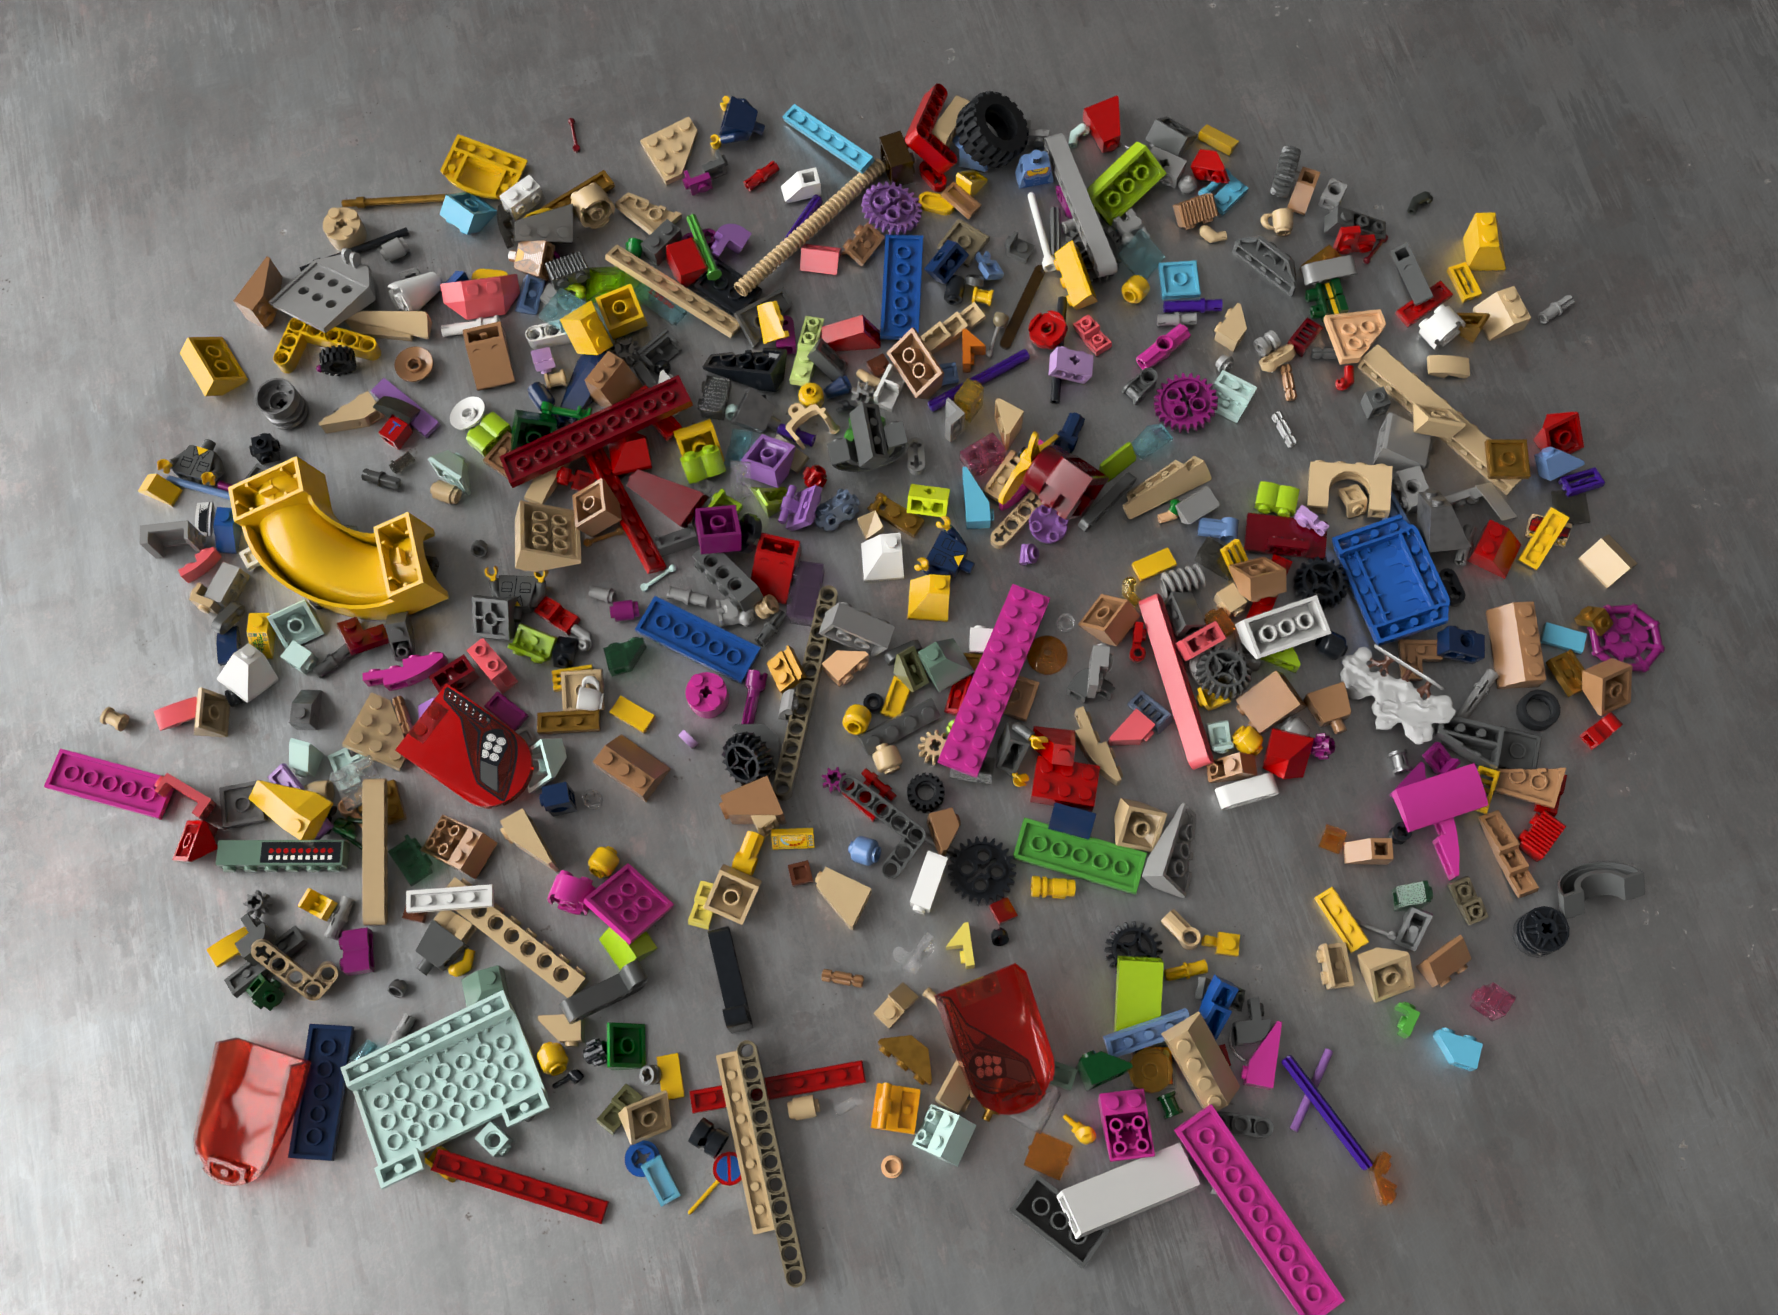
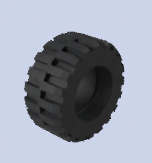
(1005, 120)

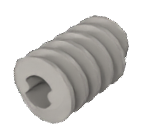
(1181, 579)

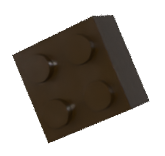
(897, 159)

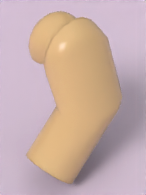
(872, 380)

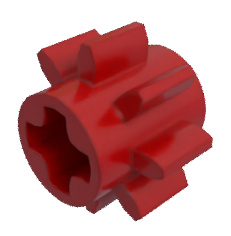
(815, 476)

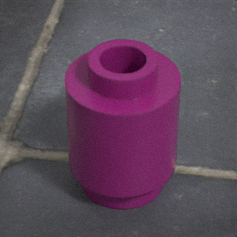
(624, 610)

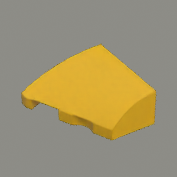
(771, 322)

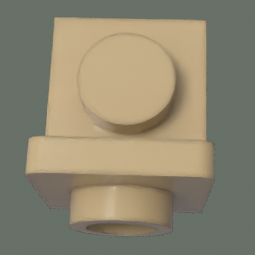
(1354, 500)

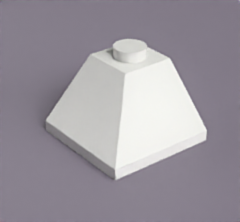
(883, 558)
(248, 673)

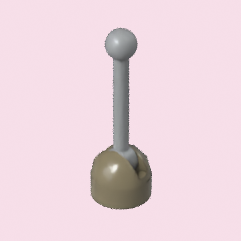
(1000, 321)

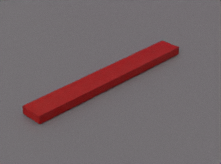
(630, 520)
(786, 1085)
(519, 1186)

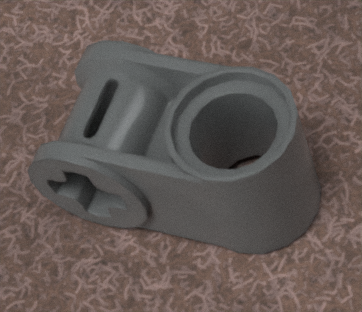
(1138, 388)

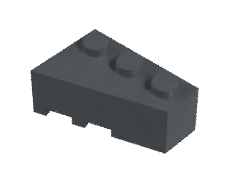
(550, 226)
(1472, 740)

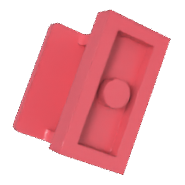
(492, 665)
(205, 804)

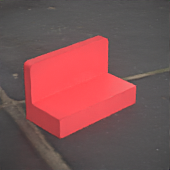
(820, 259)

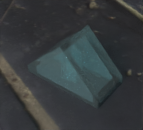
(1151, 440)

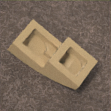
(1446, 365)

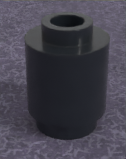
(954, 290)

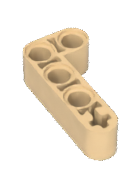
(946, 125)
(291, 966)

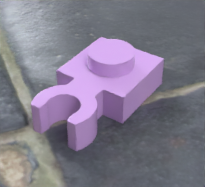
(1310, 520)

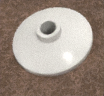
(467, 413)

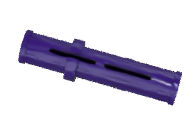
(1192, 305)

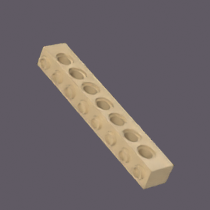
(572, 985)

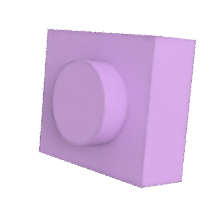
(543, 360)

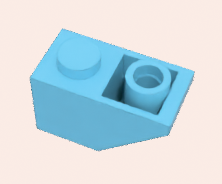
(1459, 1050)

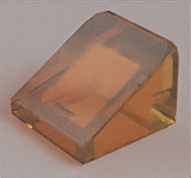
(1332, 838)

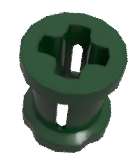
(1169, 1104)

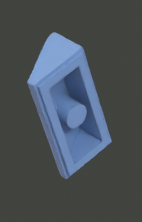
(530, 295)

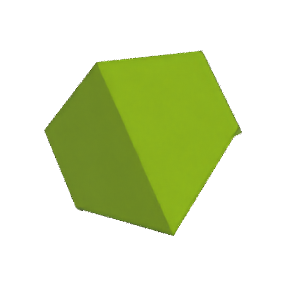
(770, 498)

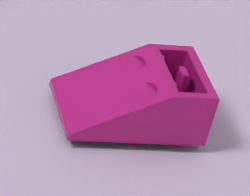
(1126, 1125)

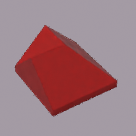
(1561, 432)
(630, 454)
(1287, 754)
(195, 841)

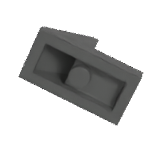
(1413, 928)

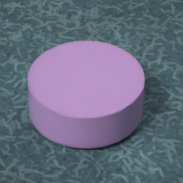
(688, 739)

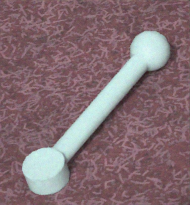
(645, 587)

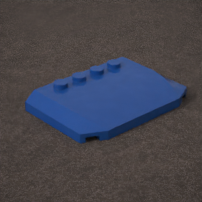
(1392, 579)

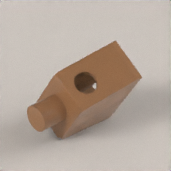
(1330, 706)

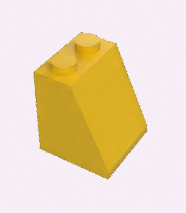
(1484, 244)
(586, 330)

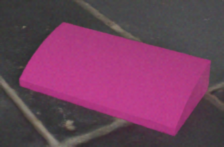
(1440, 797)

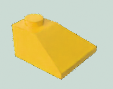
(929, 598)

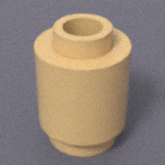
(445, 492)
(803, 1107)

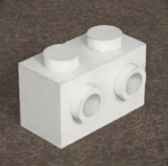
(522, 197)

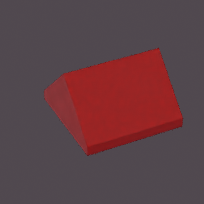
(685, 261)

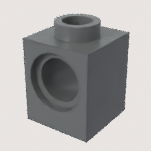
(1375, 402)

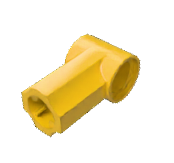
(746, 858)

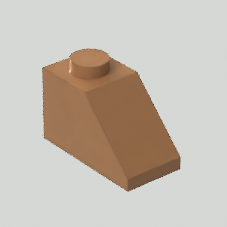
(943, 828)

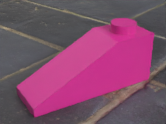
(1262, 1064)

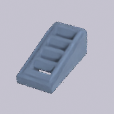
(1162, 712)

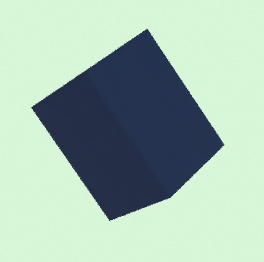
(1072, 821)

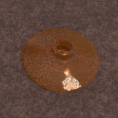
(1044, 663)

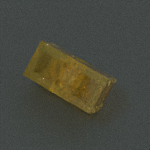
(970, 398)

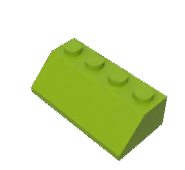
(1125, 182)

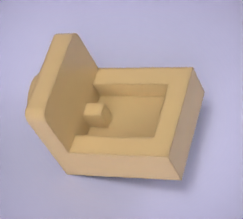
(204, 604)

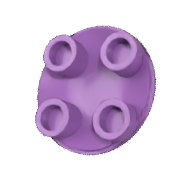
(1047, 525)

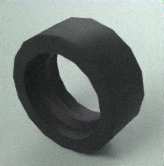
(1549, 699)

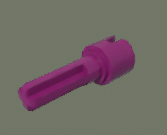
(755, 684)

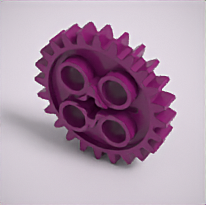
(1168, 408)

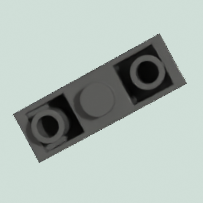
(766, 735)

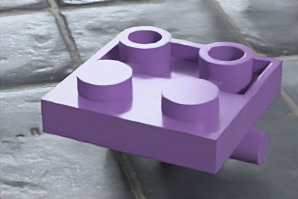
(801, 508)

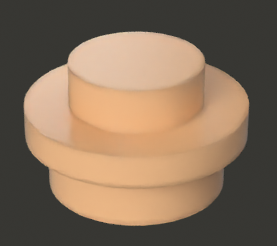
(892, 1166)

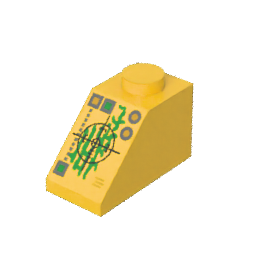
(261, 634)

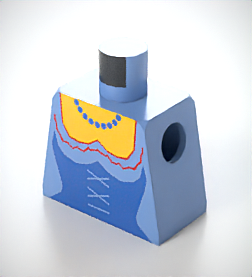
(1034, 169)

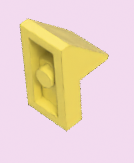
(963, 940)

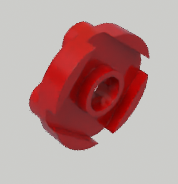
(1052, 338)

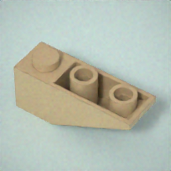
(353, 415)

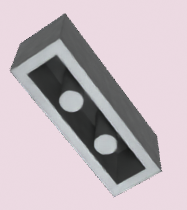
(869, 435)

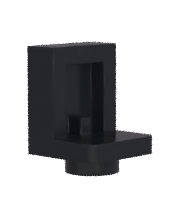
(564, 652)

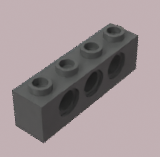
(729, 578)

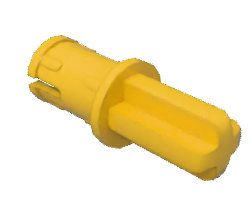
(1186, 970)

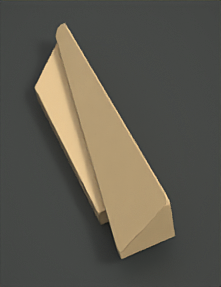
(391, 324)
(1166, 485)

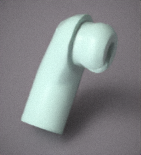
(1080, 130)

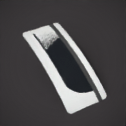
(203, 518)

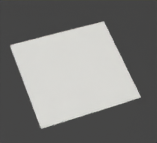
(1496, 501)

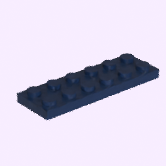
(322, 1100)

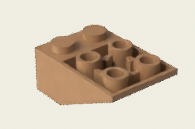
(489, 355)
(459, 846)

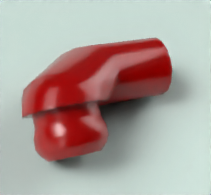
(1348, 379)

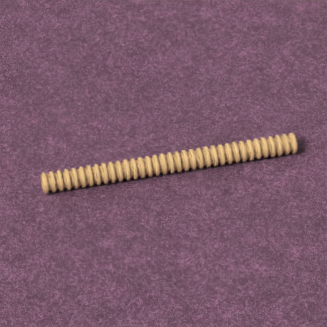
(809, 228)

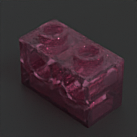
(979, 451)
(1492, 1001)

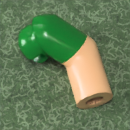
(1172, 513)

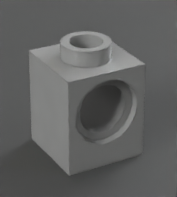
(1330, 201)

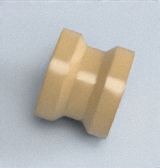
(766, 606)

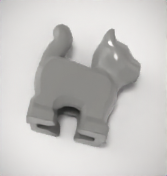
(1129, 226)
(732, 615)

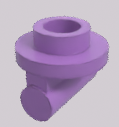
(1029, 554)

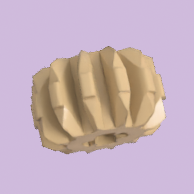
(926, 746)

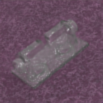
(740, 480)

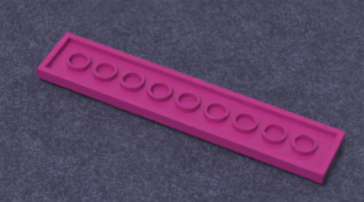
(994, 681)
(1258, 1214)

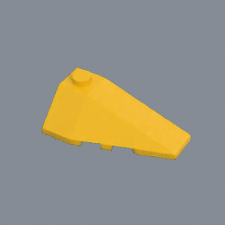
(291, 808)

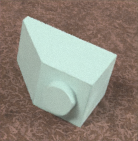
(304, 758)

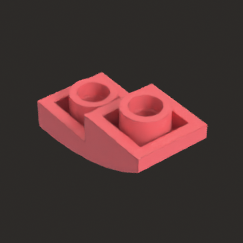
(1091, 335)
(206, 559)
(176, 713)

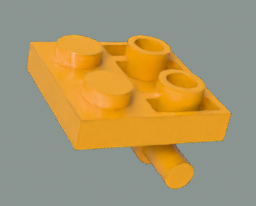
(895, 1108)

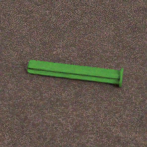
(713, 272)

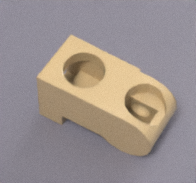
(456, 925)

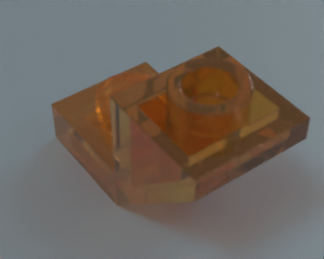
(1383, 1188)

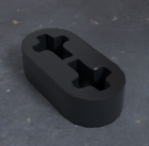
(1453, 586)

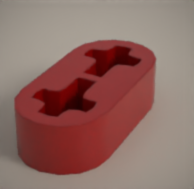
(930, 178)

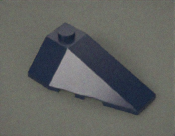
(577, 391)

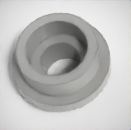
(1224, 363)

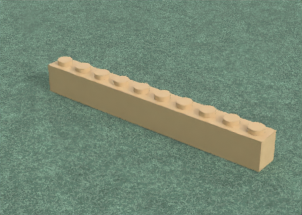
(1408, 389)

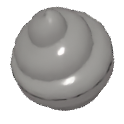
(1188, 184)

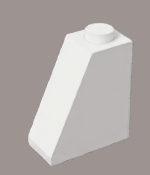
(928, 882)

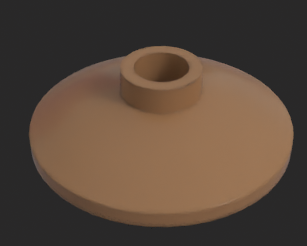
(413, 357)

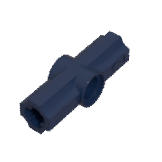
(1070, 432)

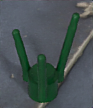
(346, 829)

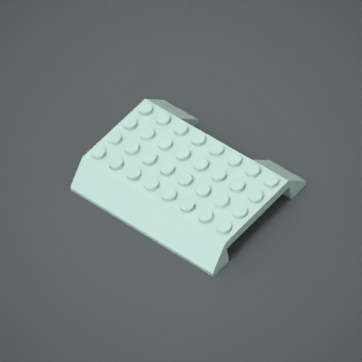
(445, 1084)

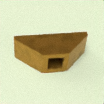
(910, 1055)

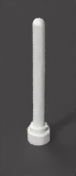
(1048, 263)

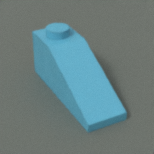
(977, 506)

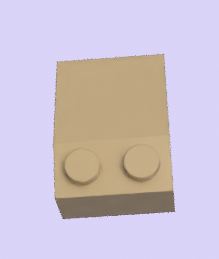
(524, 834)

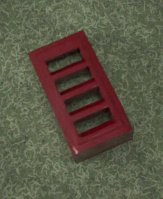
(1301, 349)

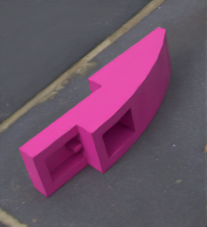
(414, 670)

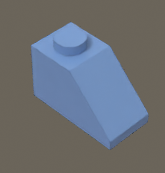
(1554, 463)

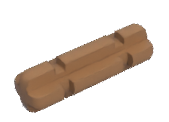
(1288, 382)
(402, 714)
(842, 978)

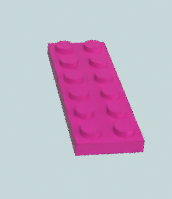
(107, 783)

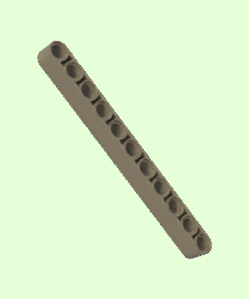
(806, 701)
(776, 1172)

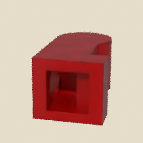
(1601, 730)

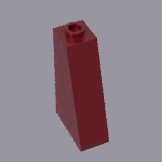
(667, 496)

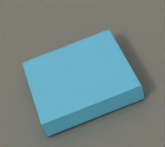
(1179, 280)

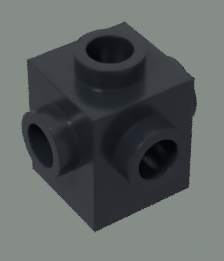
(265, 448)

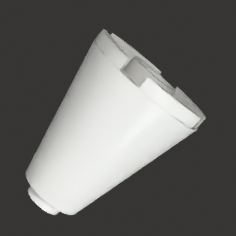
(415, 292)

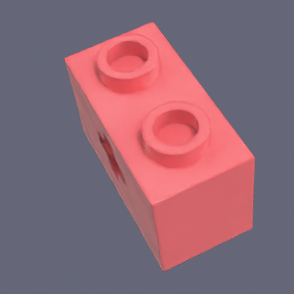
(1200, 641)

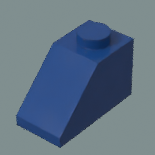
(226, 531)

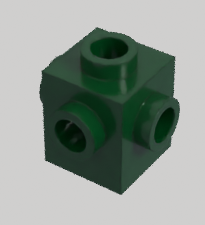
(265, 992)

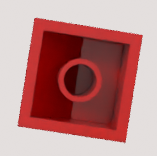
(1495, 549)

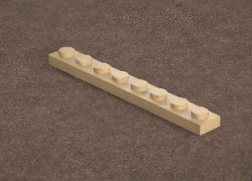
(673, 291)
(745, 1142)

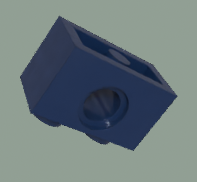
(946, 262)
(1461, 644)
(558, 799)

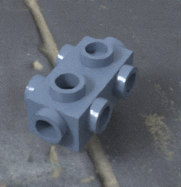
(836, 510)

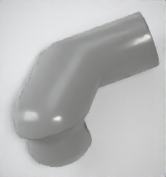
(585, 637)

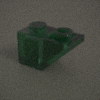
(624, 656)
(1413, 894)

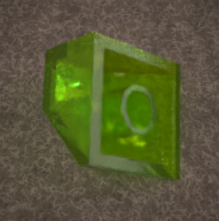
(603, 281)

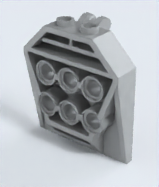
(328, 291)

